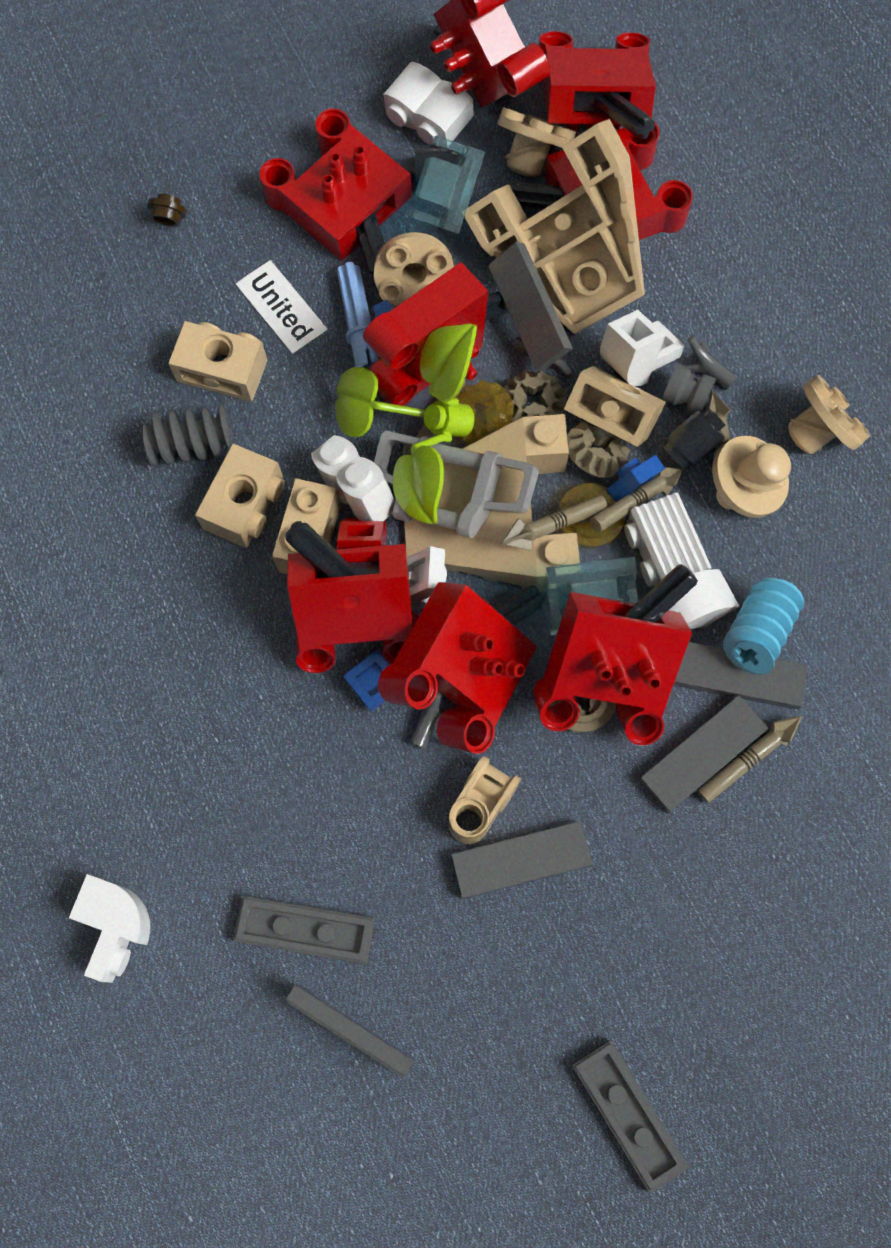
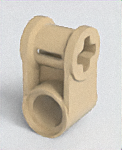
(485, 794)

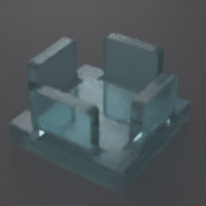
(448, 184)
(603, 579)

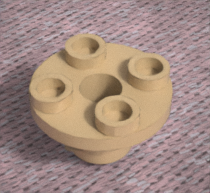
(531, 141)
(409, 265)
(825, 419)
(751, 476)

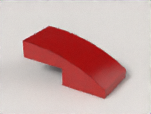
(360, 534)

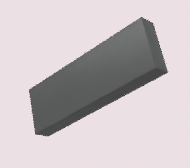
(530, 306)
(712, 671)
(703, 754)
(521, 860)
(305, 930)
(350, 1030)
(630, 1116)

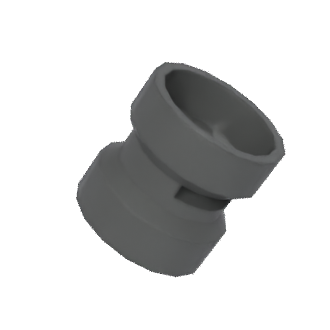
(687, 389)

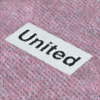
(281, 306)

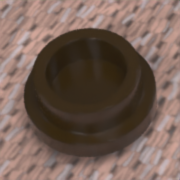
(166, 210)

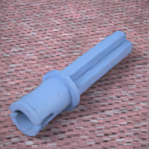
(356, 313)

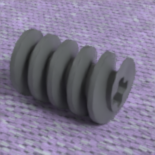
(187, 435)

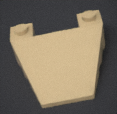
(582, 242)
(530, 440)

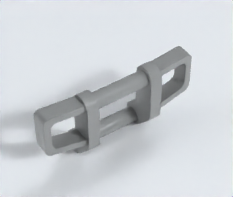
(481, 503)

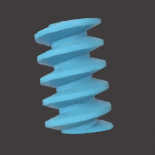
(763, 625)

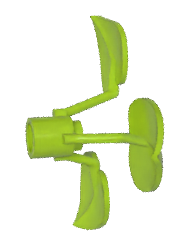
(444, 364)

